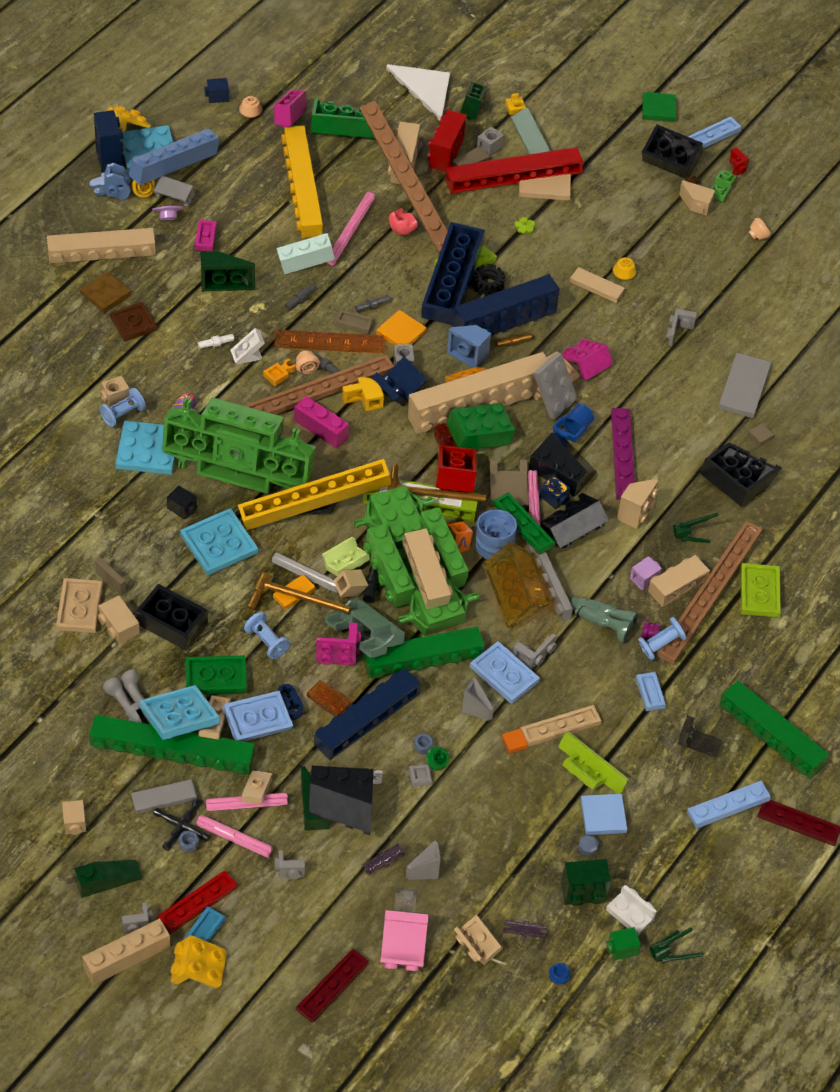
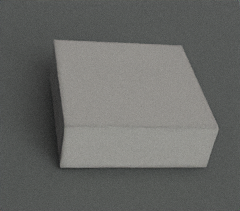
(420, 775)

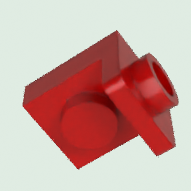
(739, 161)

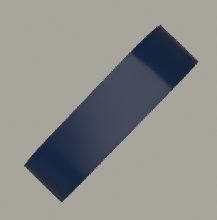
(293, 700)

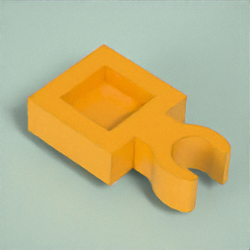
(278, 373)

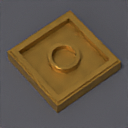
(105, 292)

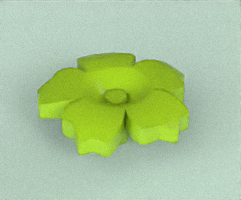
(524, 226)

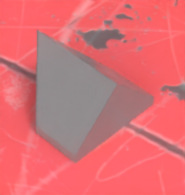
(476, 702)
(426, 864)

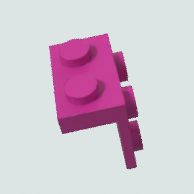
(590, 357)
(339, 650)

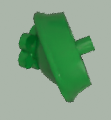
(437, 758)

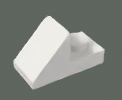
(248, 348)

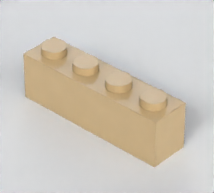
(427, 568)
(126, 952)

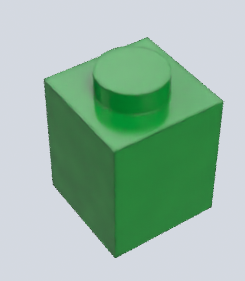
(623, 943)

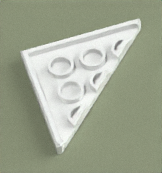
(425, 85)

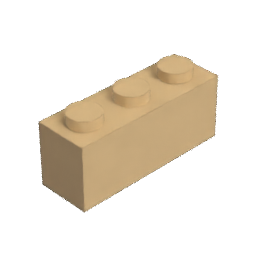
(678, 580)

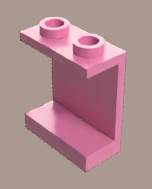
(404, 940)

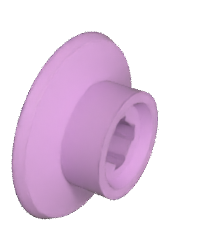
(167, 212)

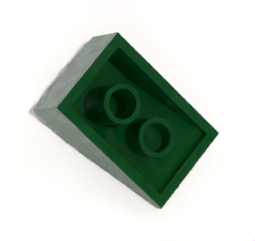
(226, 272)

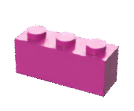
(290, 107)
(321, 422)

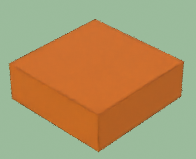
(514, 741)

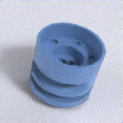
(494, 531)

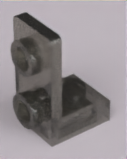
(697, 740)

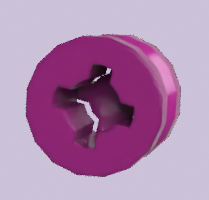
(649, 629)

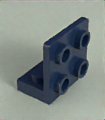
(401, 381)

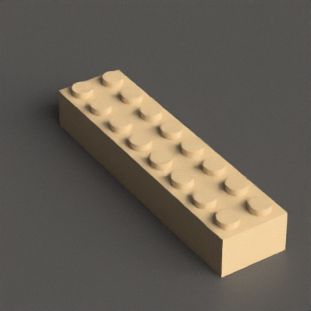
(495, 385)

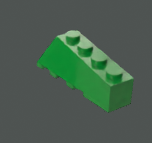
(338, 120)

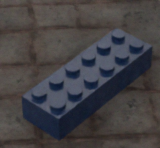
(452, 272)
(510, 306)

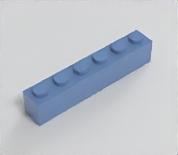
(173, 156)

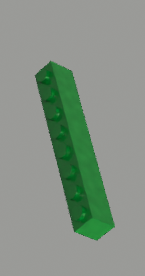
(185, 748)

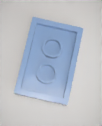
(504, 672)
(257, 716)

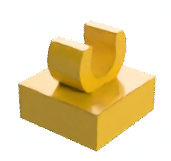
(514, 104)

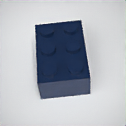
(108, 139)

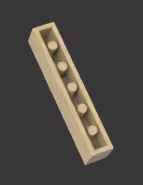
(101, 245)

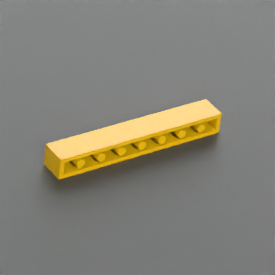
(302, 180)
(315, 494)

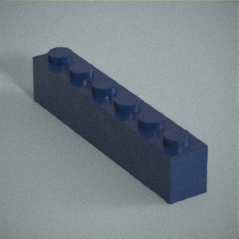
(366, 713)

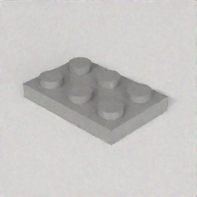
(555, 385)

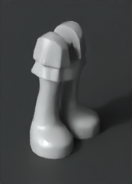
(129, 682)

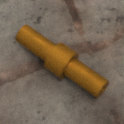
(513, 339)

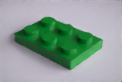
(217, 674)

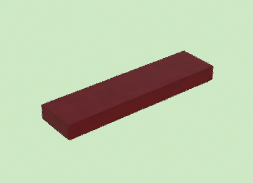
(799, 822)
(332, 985)

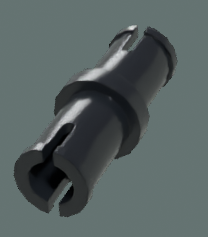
(373, 586)

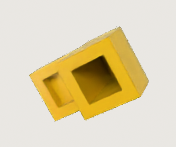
(365, 390)

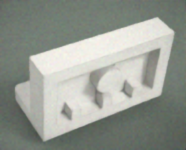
(632, 910)

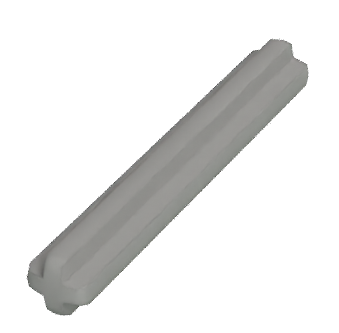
(301, 569)

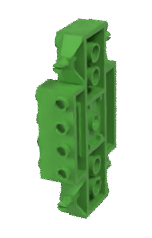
(238, 445)
(388, 518)

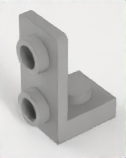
(681, 319)
(532, 658)

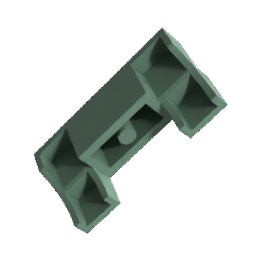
(374, 628)

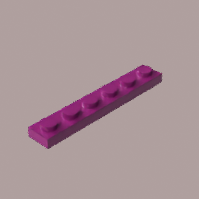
(622, 449)

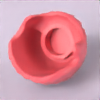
(402, 223)

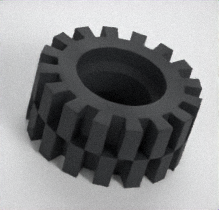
(488, 273)

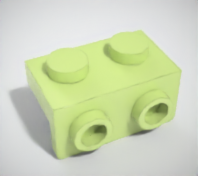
(344, 557)

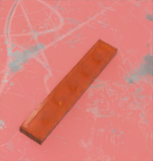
(328, 341)

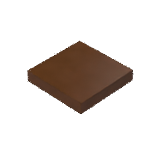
(133, 321)

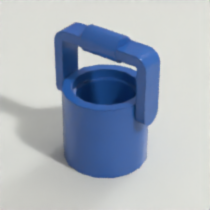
(575, 423)

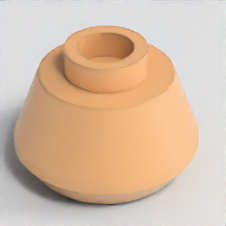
(250, 107)
(759, 229)
(307, 362)

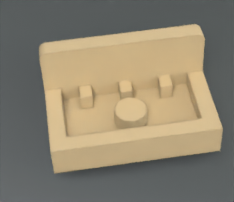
(479, 940)

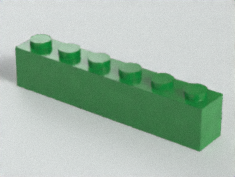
(427, 652)
(774, 729)

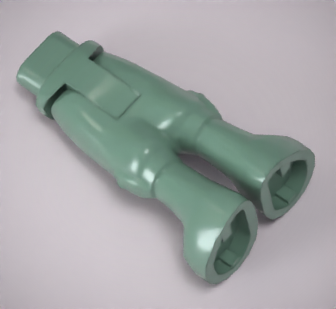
(604, 614)

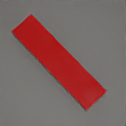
(197, 901)

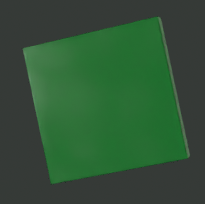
(659, 106)

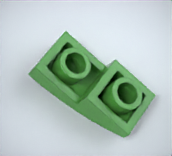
(723, 185)

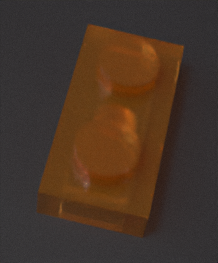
(328, 698)

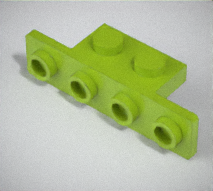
(590, 766)

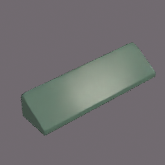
(529, 132)

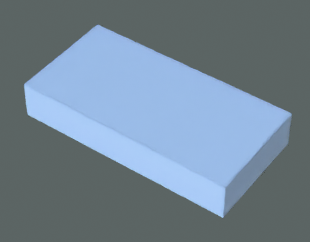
(650, 691)

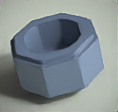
(423, 743)
(188, 841)
(588, 845)

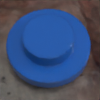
(559, 973)

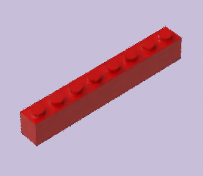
(513, 169)

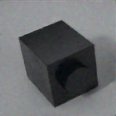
(182, 502)

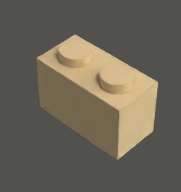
(118, 620)

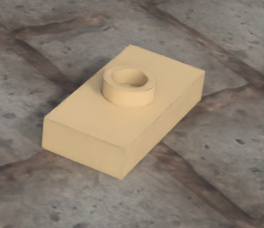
(256, 787)

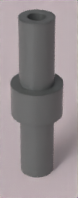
(300, 296)
(372, 303)
(326, 364)

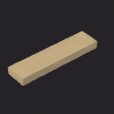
(559, 725)

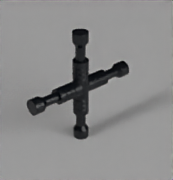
(181, 824)

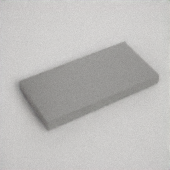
(744, 385)

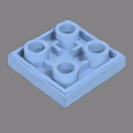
(603, 814)

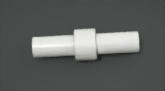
(215, 341)

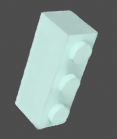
(305, 253)

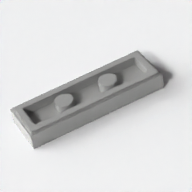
(163, 796)

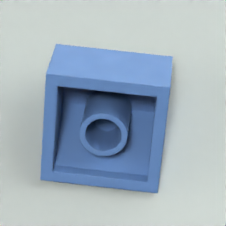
(469, 344)

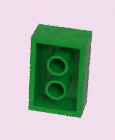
(480, 426)

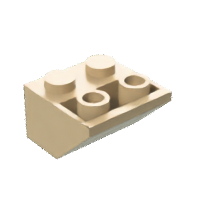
(637, 502)

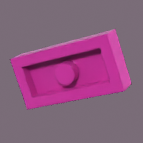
(205, 235)

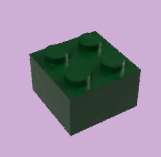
(585, 882)

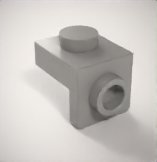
(289, 868)
(136, 921)

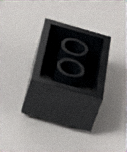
(672, 151)
(172, 617)

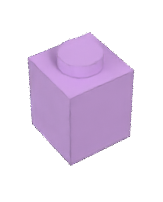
(644, 572)

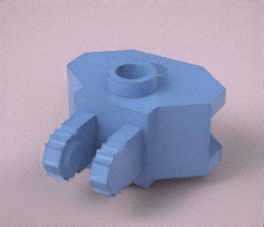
(112, 183)

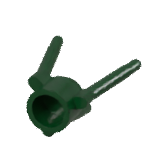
(683, 529)
(661, 949)

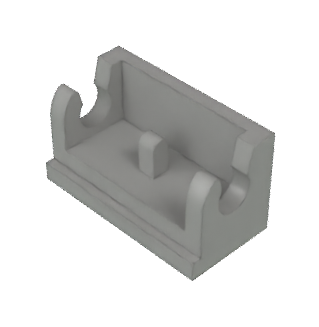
(174, 189)

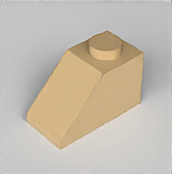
(696, 197)

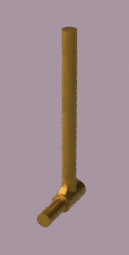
(433, 492)
(265, 583)

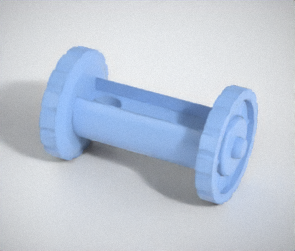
(111, 413)
(662, 638)
(276, 645)

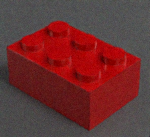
(446, 140)
(456, 468)

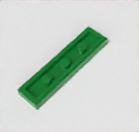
(526, 525)

